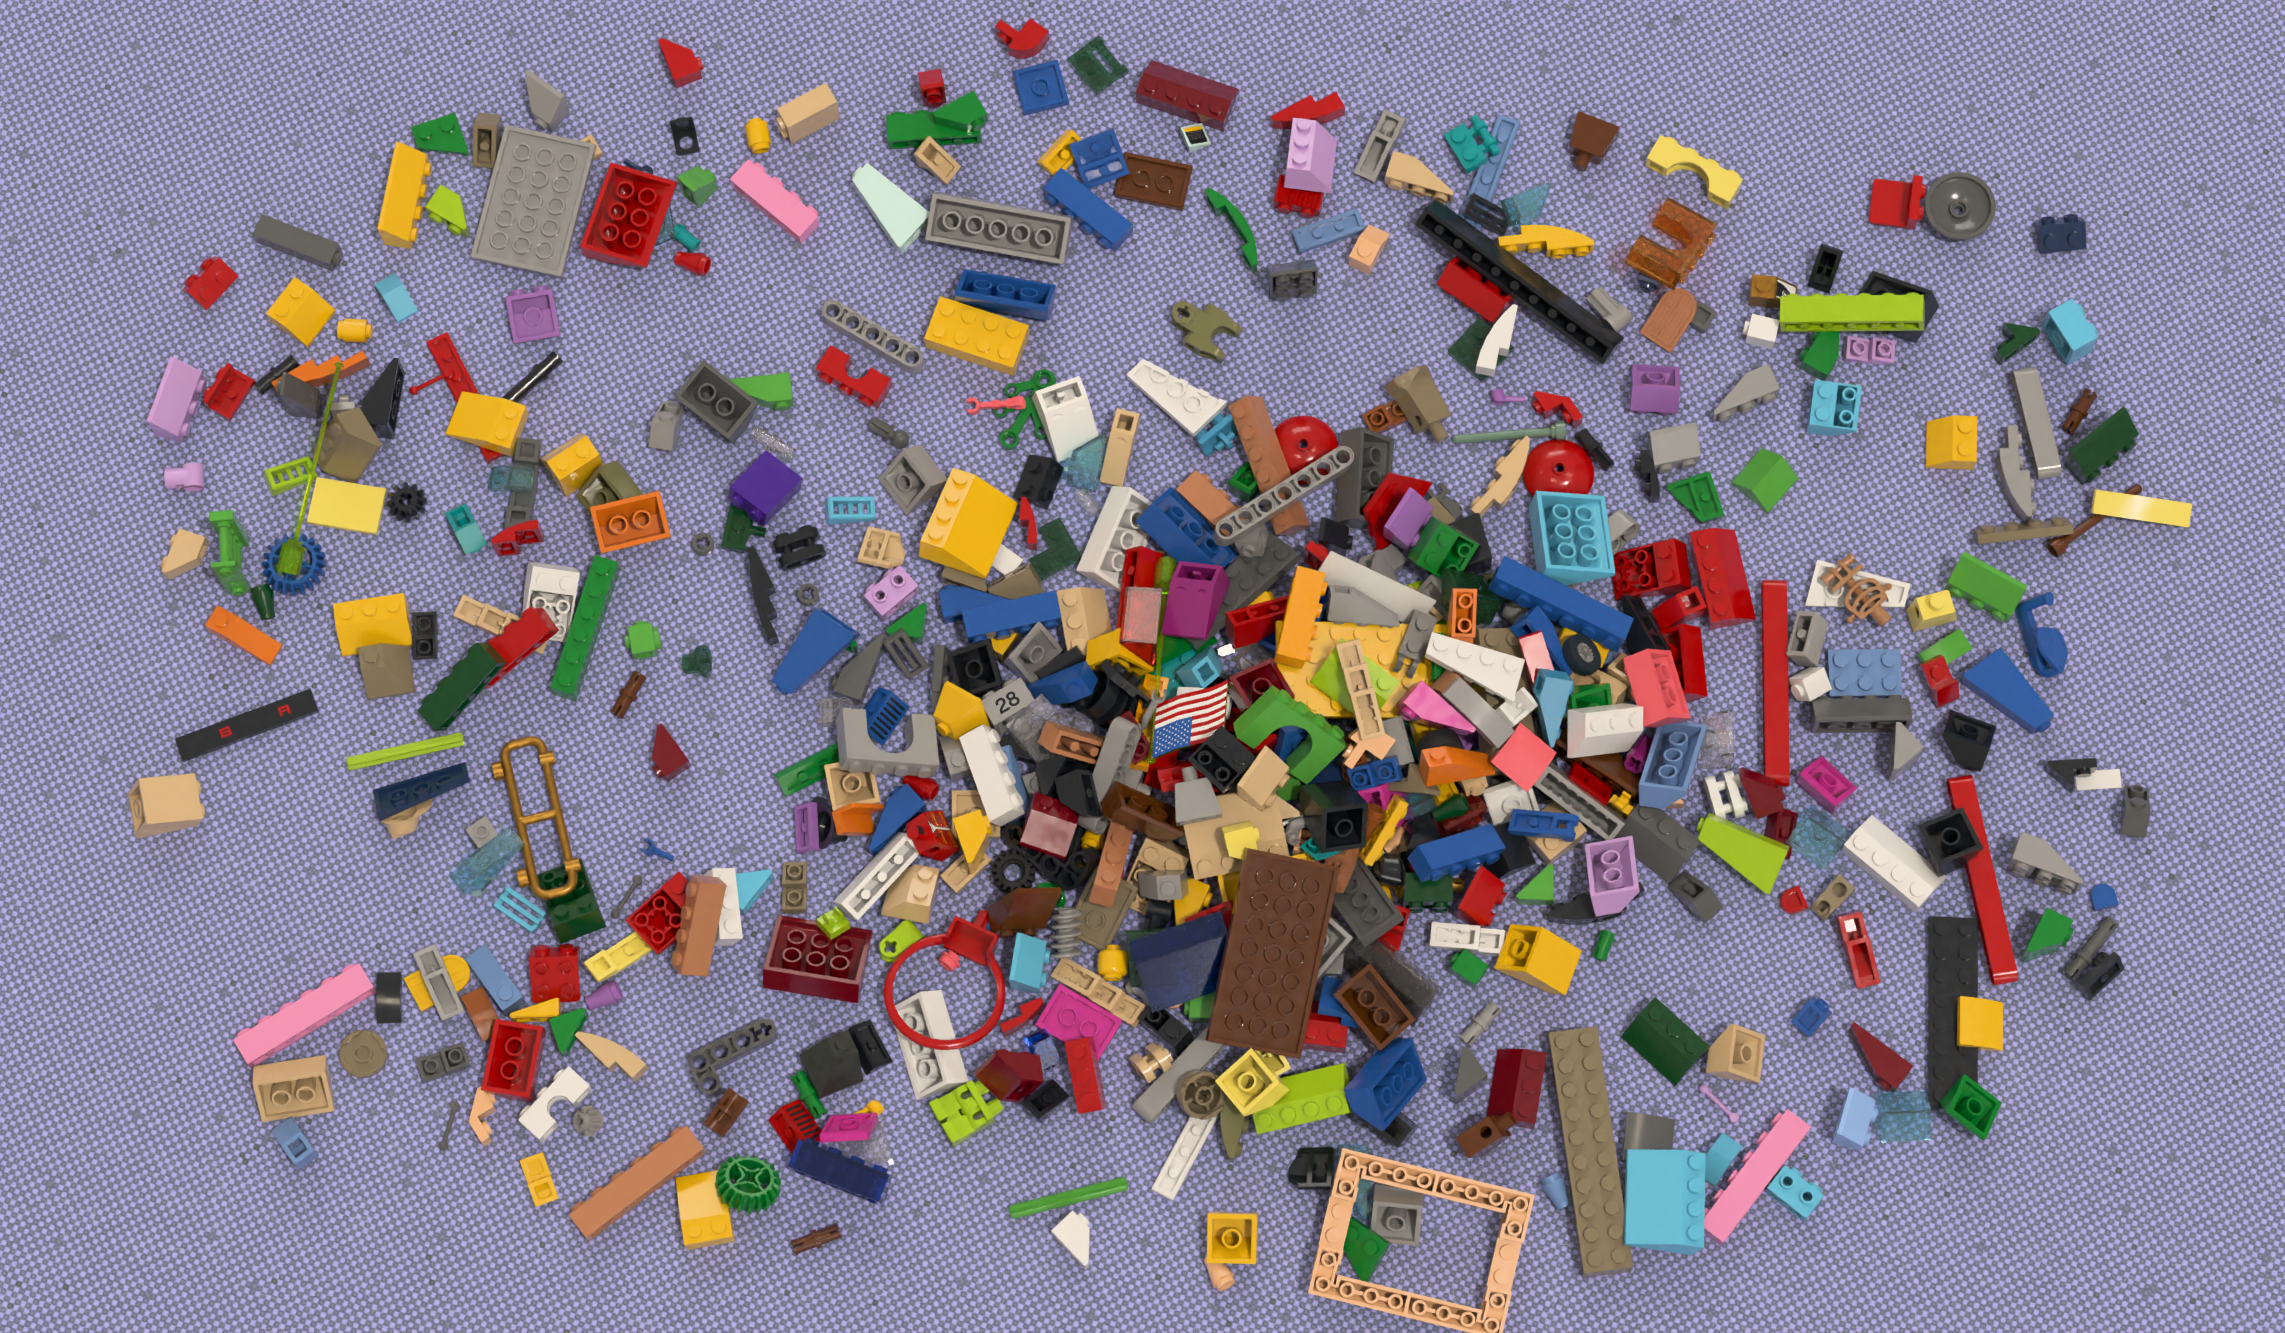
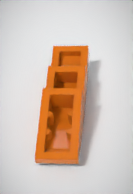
(324, 373)

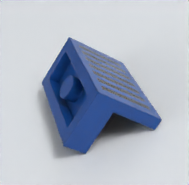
(884, 714)

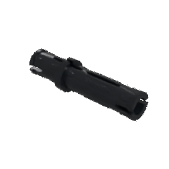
(539, 373)

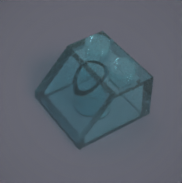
(1086, 464)

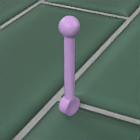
(1733, 1117)

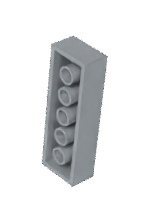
(999, 227)

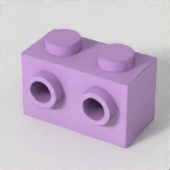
(891, 592)

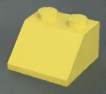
(1252, 1084)

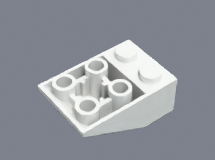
(1065, 416)
(555, 591)

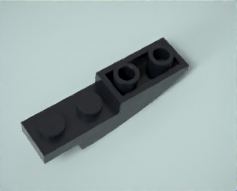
(1581, 911)

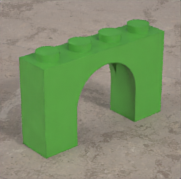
(1277, 710)

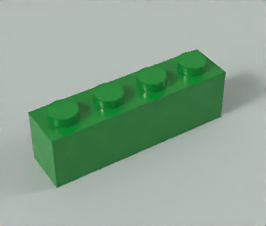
(913, 128)

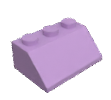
(1310, 157)
(176, 400)
(1612, 874)

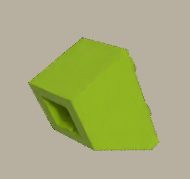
(448, 209)

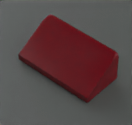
(1780, 826)

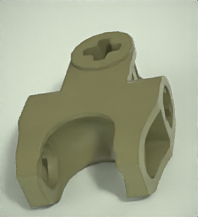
(1202, 327)

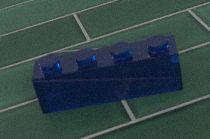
(1181, 961)

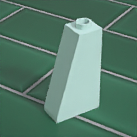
(892, 208)

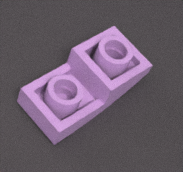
(1869, 350)

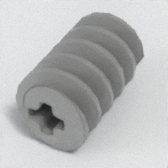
(1066, 932)

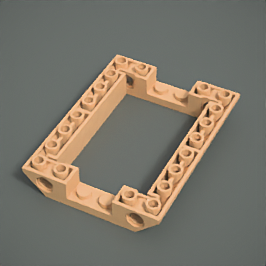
(1516, 1213)

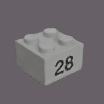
(1006, 703)

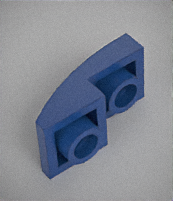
(1375, 772)

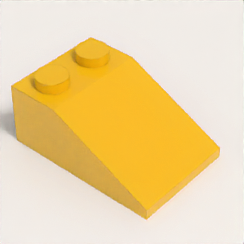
(488, 422)
(702, 1214)

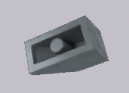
(1695, 896)

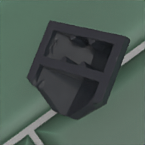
(1312, 1169)

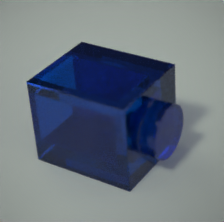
(1042, 1044)

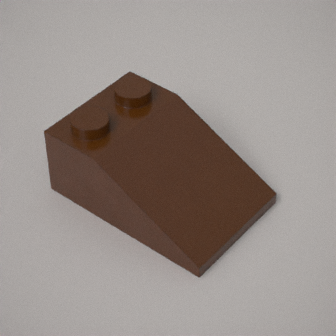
(1023, 911)

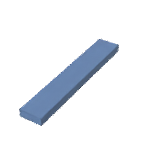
(1490, 173)

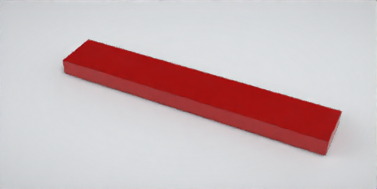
(448, 357)

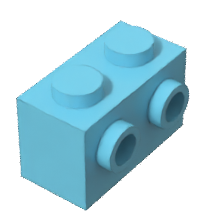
(1795, 1192)

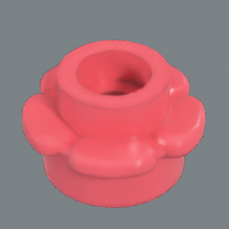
(949, 960)

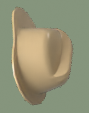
(407, 820)

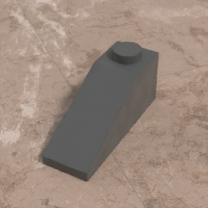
(859, 672)

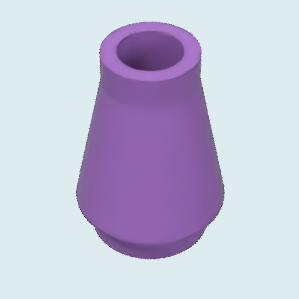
(605, 995)

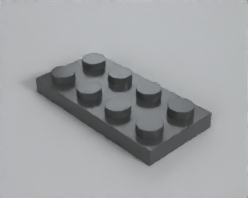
(1366, 906)

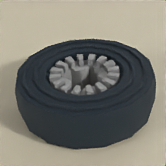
(1581, 655)

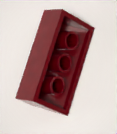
(1186, 95)

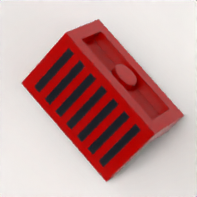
(794, 1123)

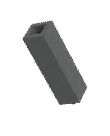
(298, 243)

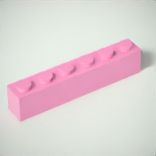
(304, 1015)
(1754, 1176)

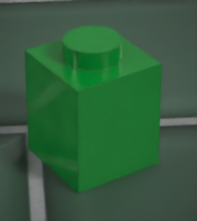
(1468, 968)

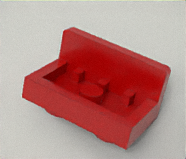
(209, 281)
(228, 392)

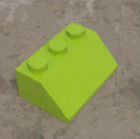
(1332, 683)

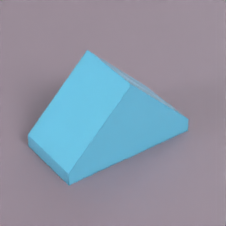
(396, 297)
(751, 886)
(1720, 1158)

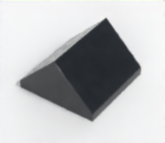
(1055, 767)
(1514, 857)

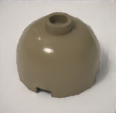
(1200, 1094)

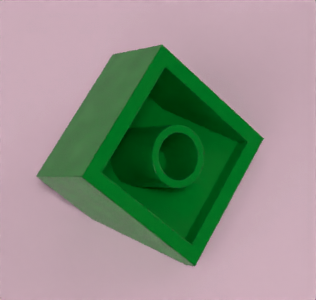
(2050, 933)

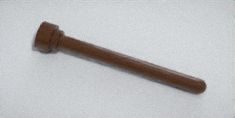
(2058, 545)

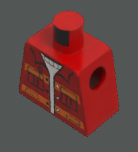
(932, 835)

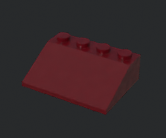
(809, 963)

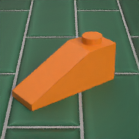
(242, 635)
(1452, 764)

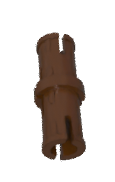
(2078, 411)
(628, 694)
(816, 1239)

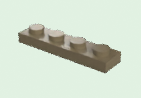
(2013, 531)

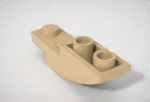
(1509, 473)

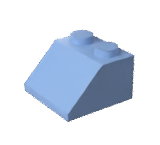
(1854, 1120)

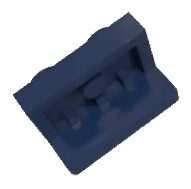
(2061, 234)

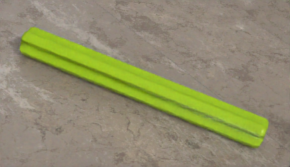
(405, 751)

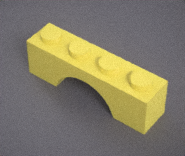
(1670, 156)
(1239, 837)

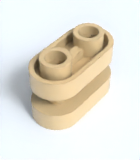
(1156, 1058)

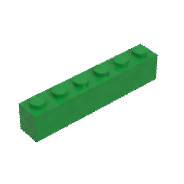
(585, 628)

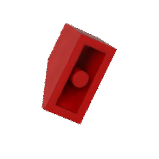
(681, 63)

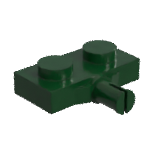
(738, 530)

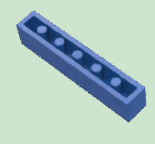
(1561, 603)

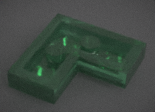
(1061, 550)

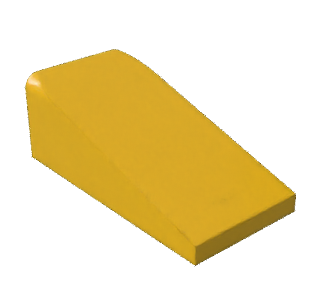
(538, 1013)

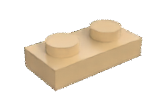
(958, 874)

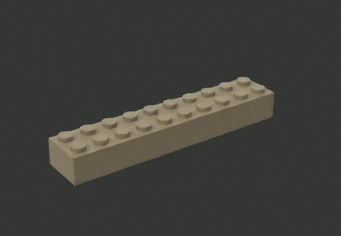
(1589, 1151)

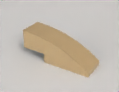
(613, 1055)

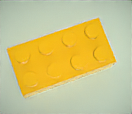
(977, 336)

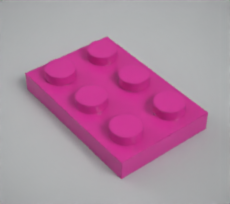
(1075, 1017)

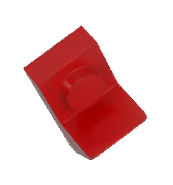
(1939, 681)

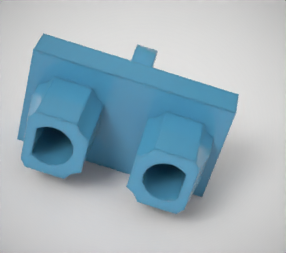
(1219, 436)

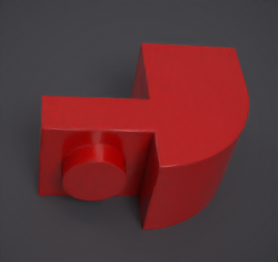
(1024, 43)

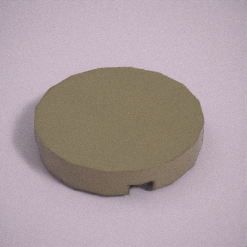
(363, 1053)

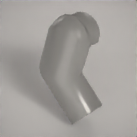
(1293, 830)

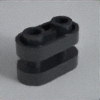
(804, 536)

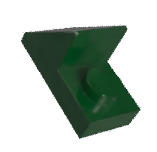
(2019, 338)

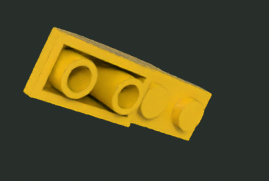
(1555, 240)

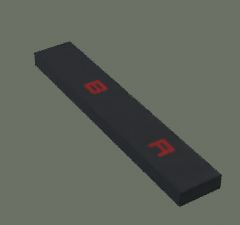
(246, 725)

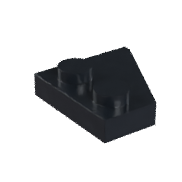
(1127, 681)

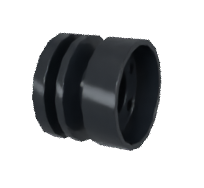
(1105, 702)

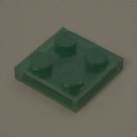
(1468, 347)

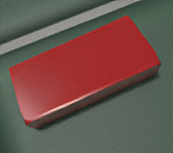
(1589, 782)

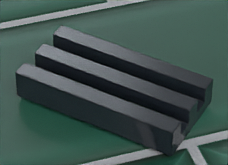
(1482, 221)

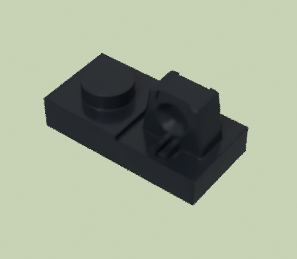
(2105, 970)

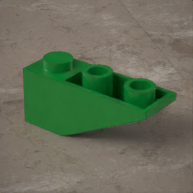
(1822, 354)

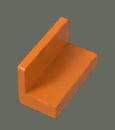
(856, 819)

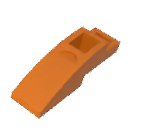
(1462, 616)

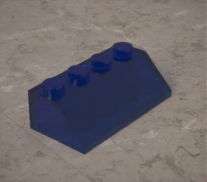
(840, 1172)

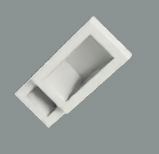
(1496, 342)

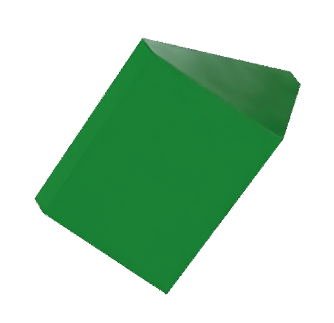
(1590, 696)
(1971, 1106)

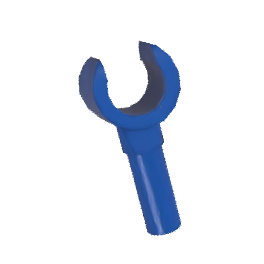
(654, 850)

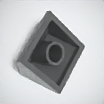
(1470, 1076)

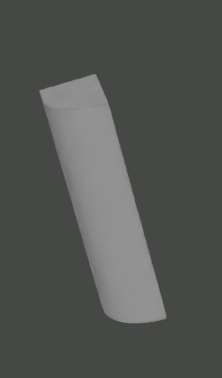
(1578, 802)

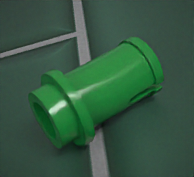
(1603, 945)

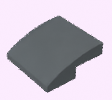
(1648, 1132)

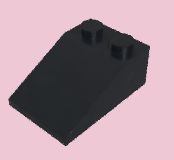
(1879, 284)
(383, 400)

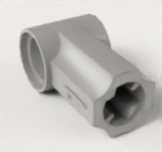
(1611, 312)

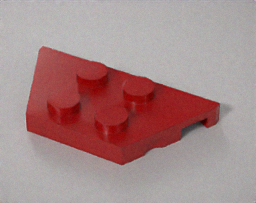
(1385, 502)

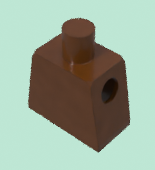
(1591, 140)
(1486, 1135)

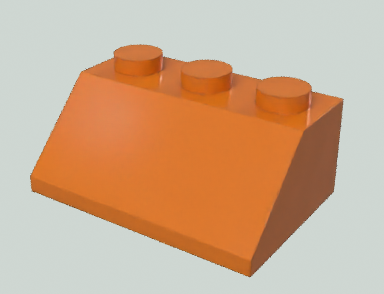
(630, 521)

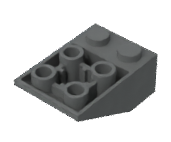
(1292, 280)

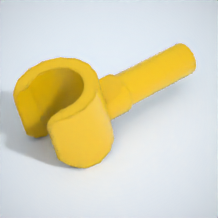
(872, 1106)

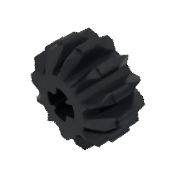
(414, 496)

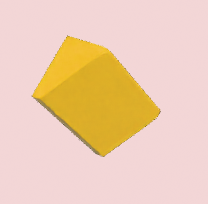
(1059, 154)

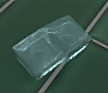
(511, 478)

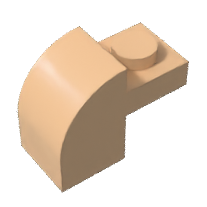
(1377, 746)

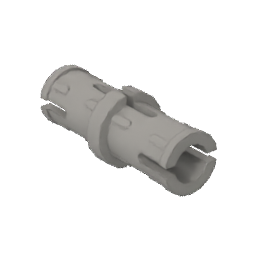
(1480, 1024)

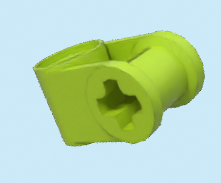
(902, 937)

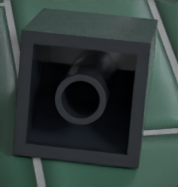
(1473, 529)
(1334, 815)

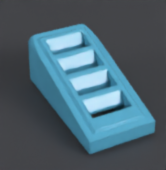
(850, 517)

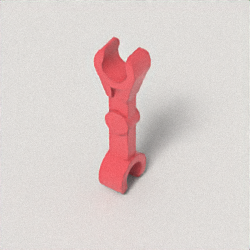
(1016, 403)

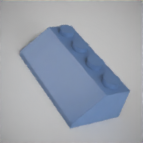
(1670, 763)

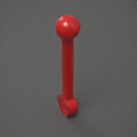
(449, 373)

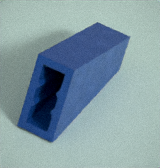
(815, 648)
(2008, 691)

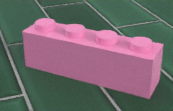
(775, 201)

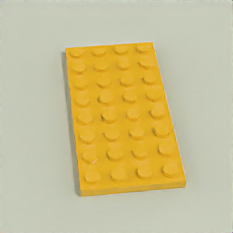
(1377, 643)

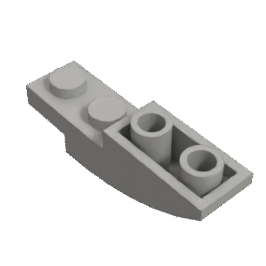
(2016, 483)

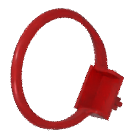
(971, 942)

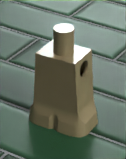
(1420, 401)

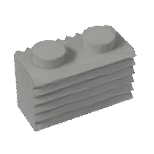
(1807, 638)

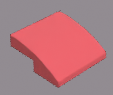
(1523, 757)

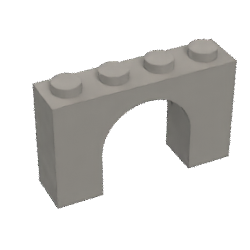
(860, 754)

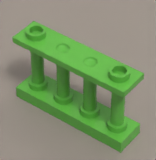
(231, 541)

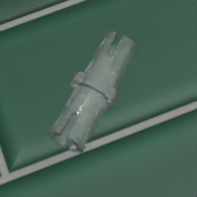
(772, 443)

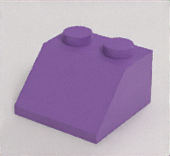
(1655, 389)
(1408, 520)

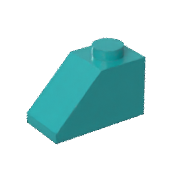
(466, 529)

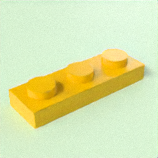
(1393, 813)

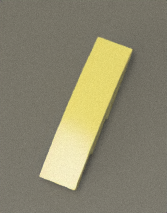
(2141, 508)

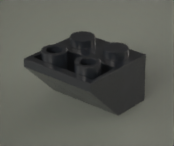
(1222, 759)

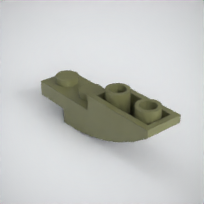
(1232, 1127)

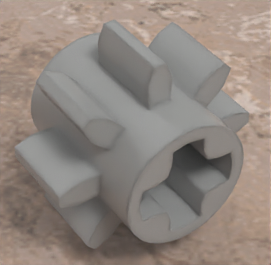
(588, 1120)

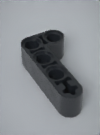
(1060, 874)

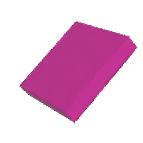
(849, 1127)

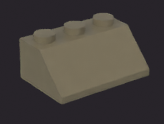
(348, 446)

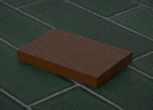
(1154, 182)

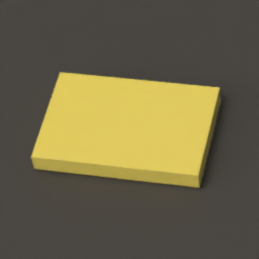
(347, 506)

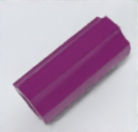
(1638, 754)

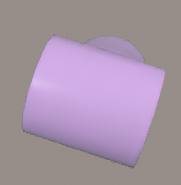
(189, 477)

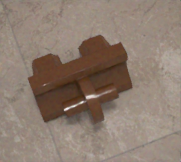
(726, 1112)

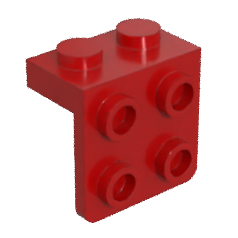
(1897, 203)
(555, 973)

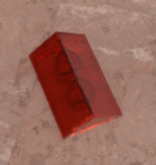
(1141, 622)

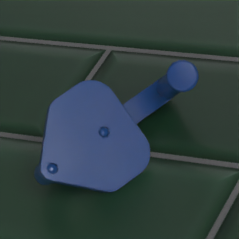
(2042, 641)

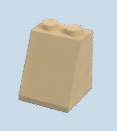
(165, 804)

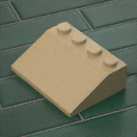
(1206, 839)

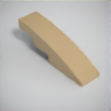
(486, 617)
(1360, 689)
(1098, 991)

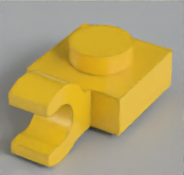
(1622, 804)

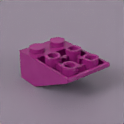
(1194, 599)

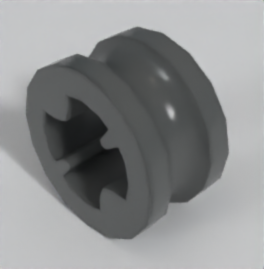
(700, 538)
(808, 603)

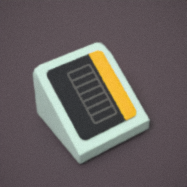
(1195, 137)

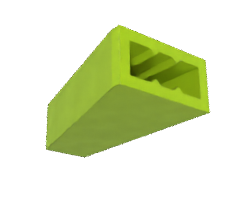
(1745, 850)

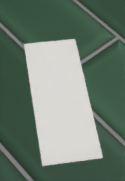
(1387, 592)

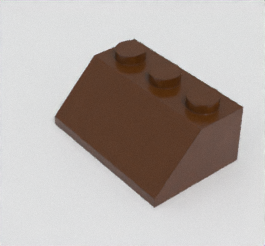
(1141, 813)
(1373, 1006)

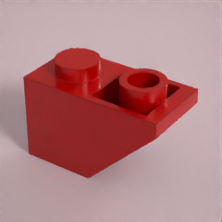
(932, 88)
(1680, 609)

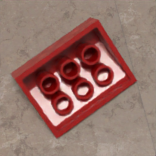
(627, 217)

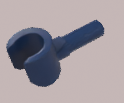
(632, 165)

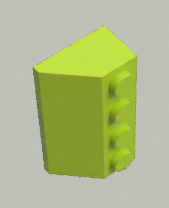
(1310, 1098)

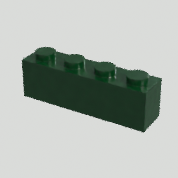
(461, 686)

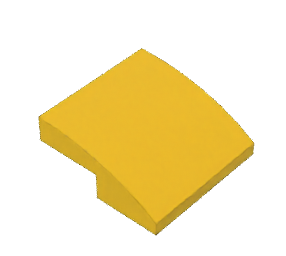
(1980, 1023)

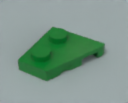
(441, 136)
(1698, 497)
(1364, 1248)

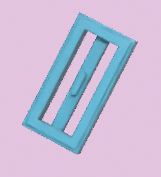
(504, 898)

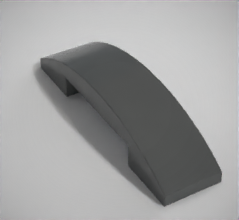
(522, 503)

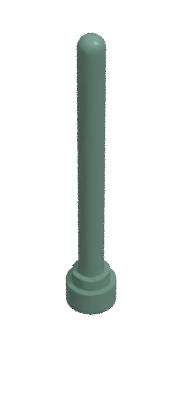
(1555, 431)

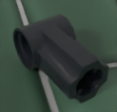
(1158, 914)

